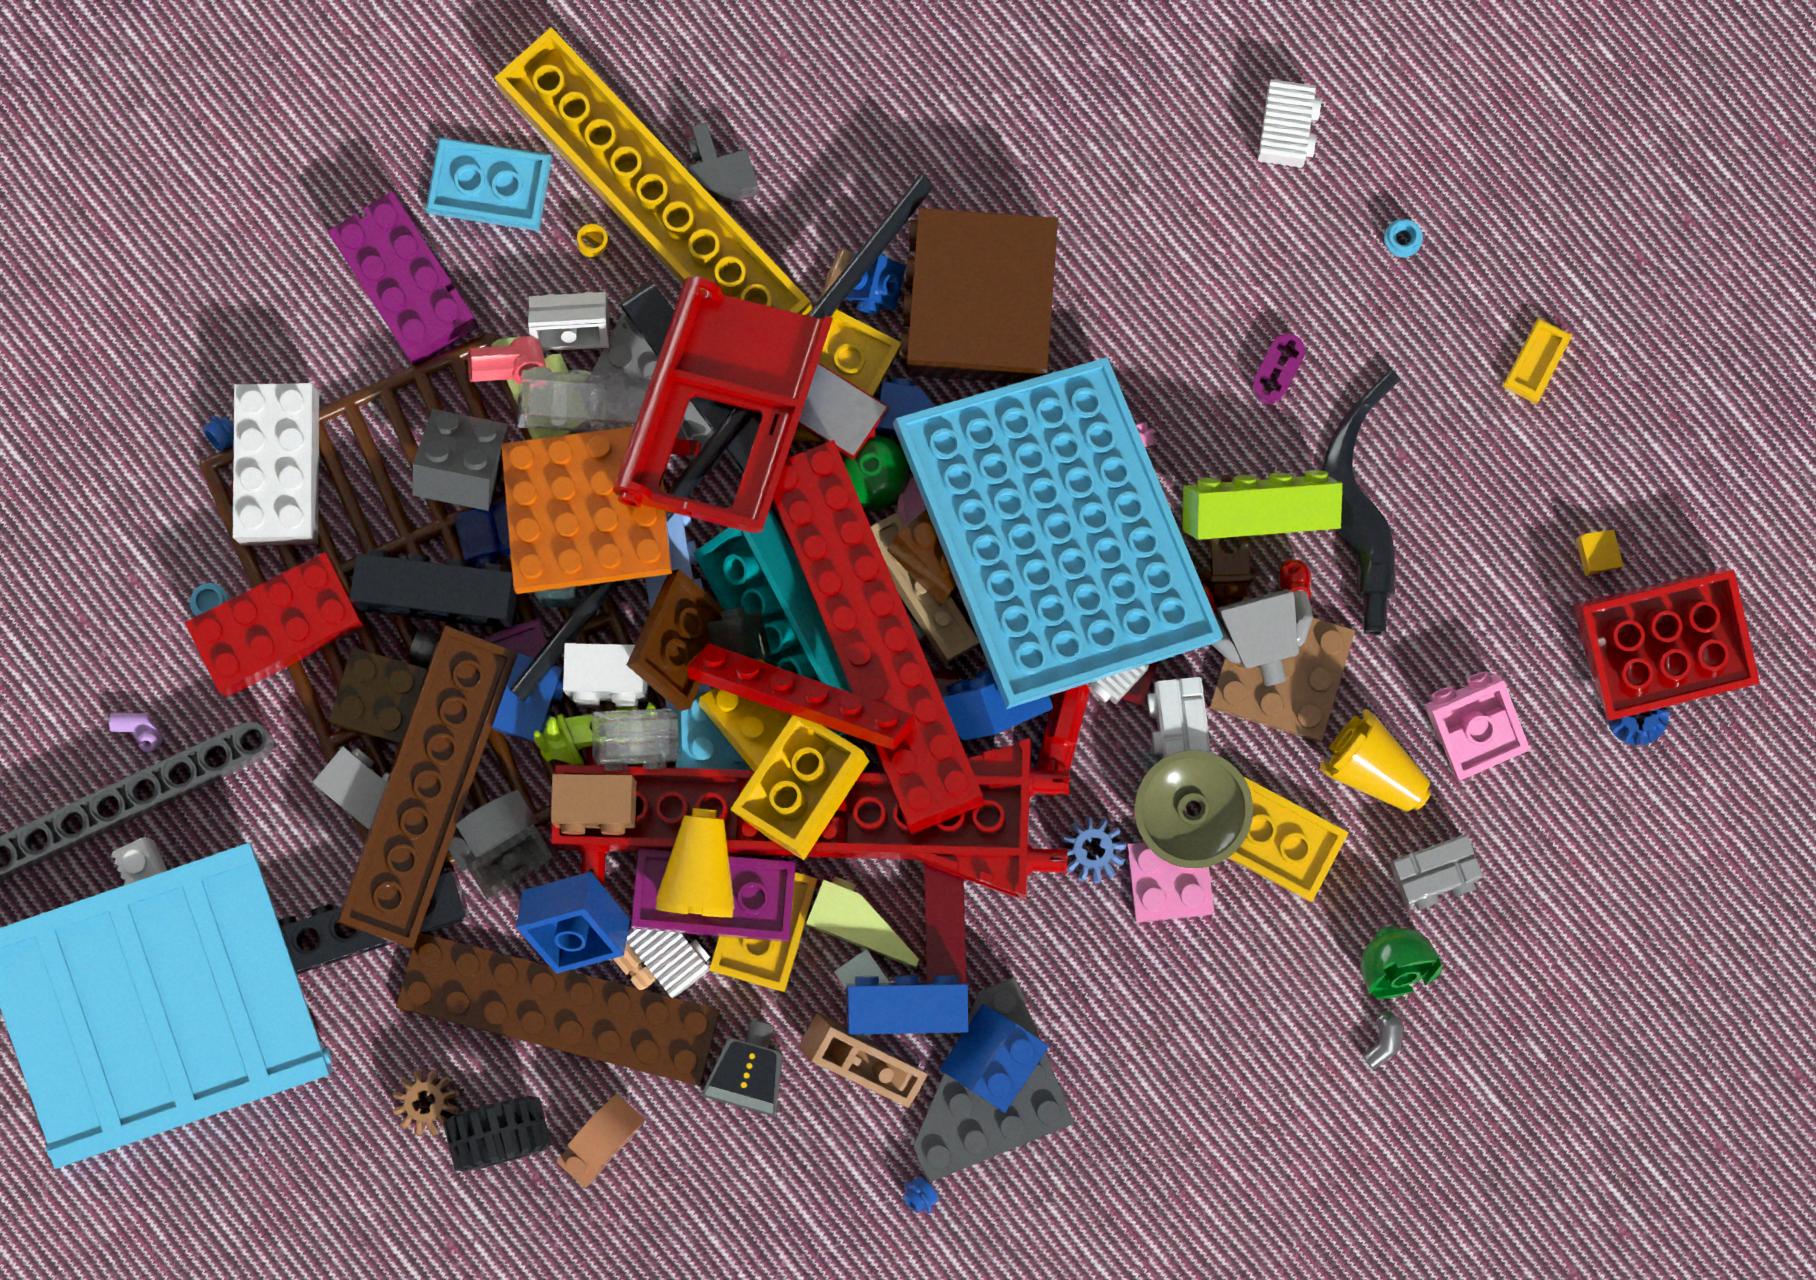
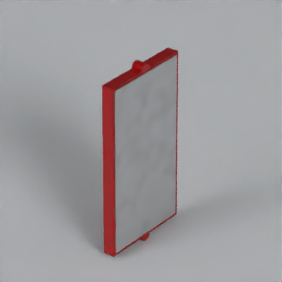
(840, 412)

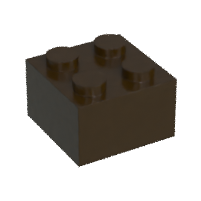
(376, 696)

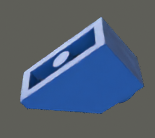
(902, 400)

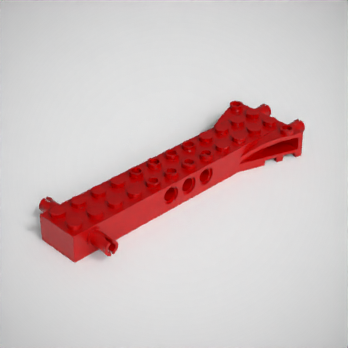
(978, 845)

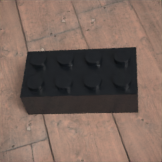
(434, 590)

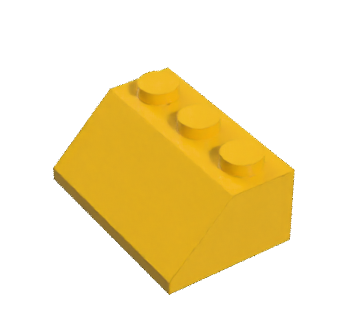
(800, 785)

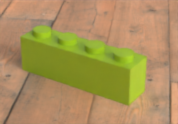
(1262, 506)

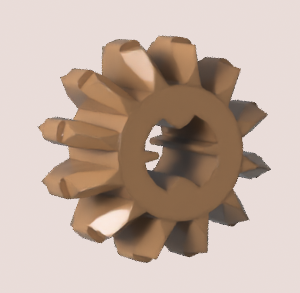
(414, 1095)

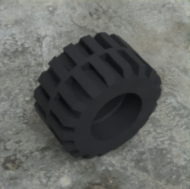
(497, 1133)

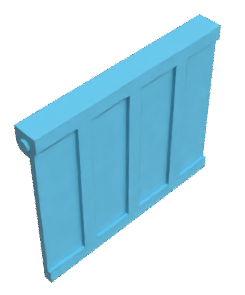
(155, 1006)

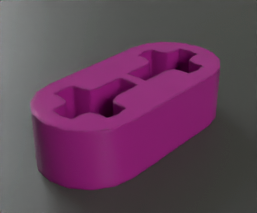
(1270, 364)

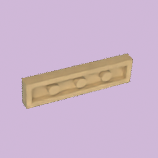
(941, 624)

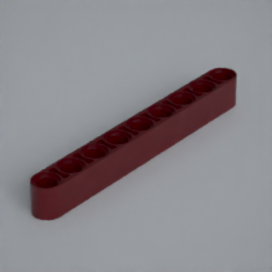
(944, 901)

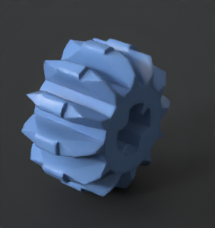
(1105, 846)

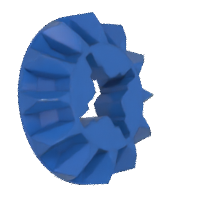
(1651, 729)

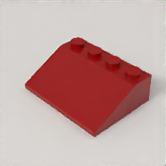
(1667, 643)

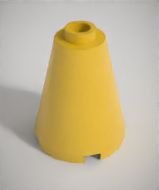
(1376, 764)
(698, 869)

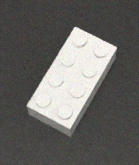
(276, 464)

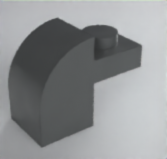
(723, 177)
(489, 828)

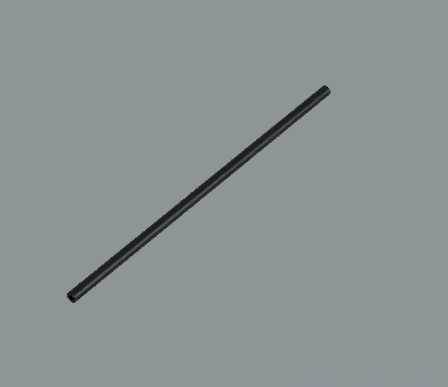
(725, 433)

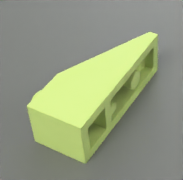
(852, 919)

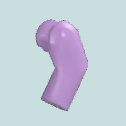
(140, 726)

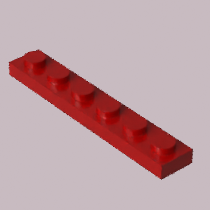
(801, 696)

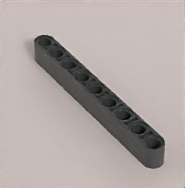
(126, 792)

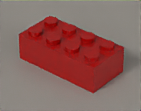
(275, 625)

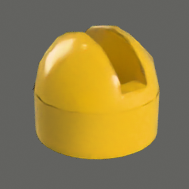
(596, 236)

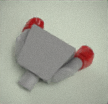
(1267, 626)

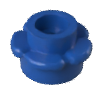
(219, 432)
(920, 1195)

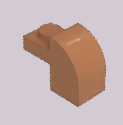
(600, 1140)

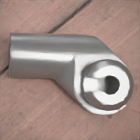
(1389, 1042)

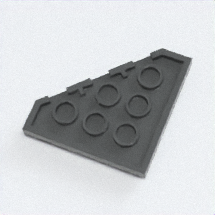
(966, 1128)

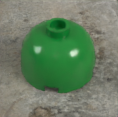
(878, 473)
(1398, 960)

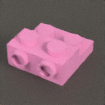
(1476, 724)

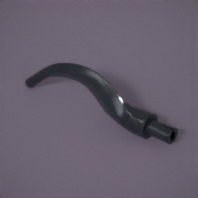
(1361, 520)

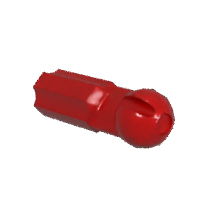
(1063, 730)

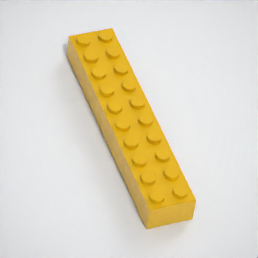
(640, 176)

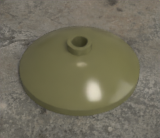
(1201, 838)

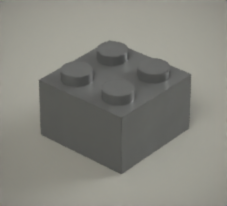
(459, 459)

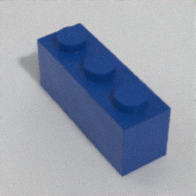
(907, 1005)

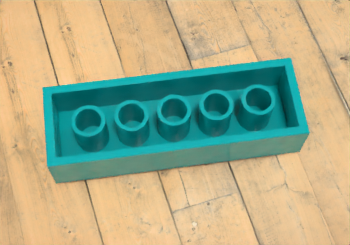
(766, 576)

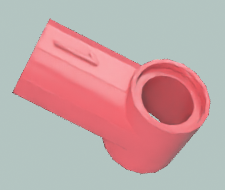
(505, 361)

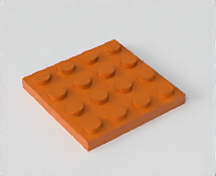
(569, 520)

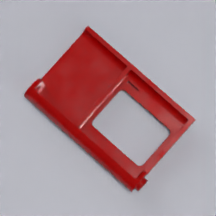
(733, 356)

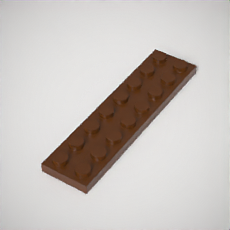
(427, 787)
(558, 1009)

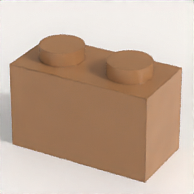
(593, 803)

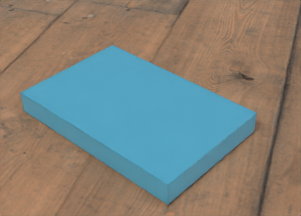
(489, 184)

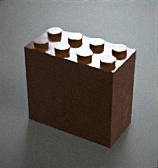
(979, 295)

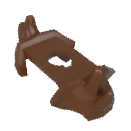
(1229, 573)

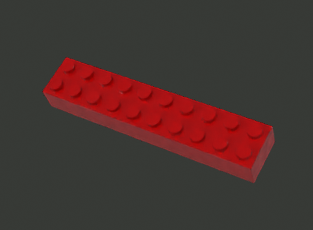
(873, 634)

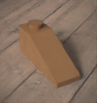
(861, 1060)

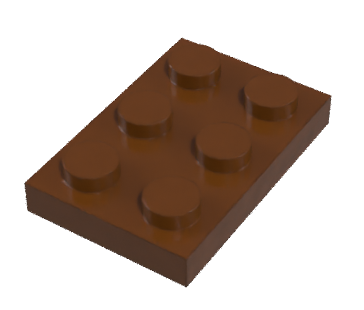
(673, 638)

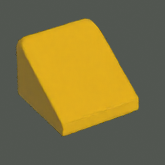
(1599, 552)

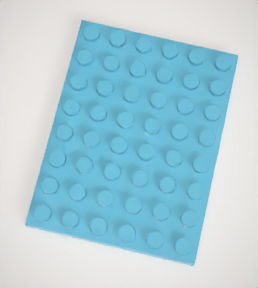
(1057, 531)

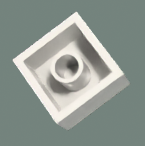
(601, 674)

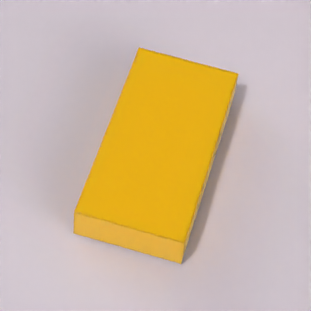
(1537, 361)

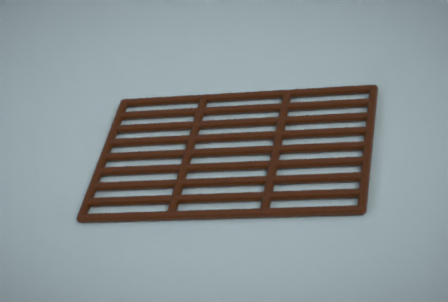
(409, 542)

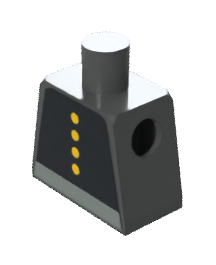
(748, 1072)

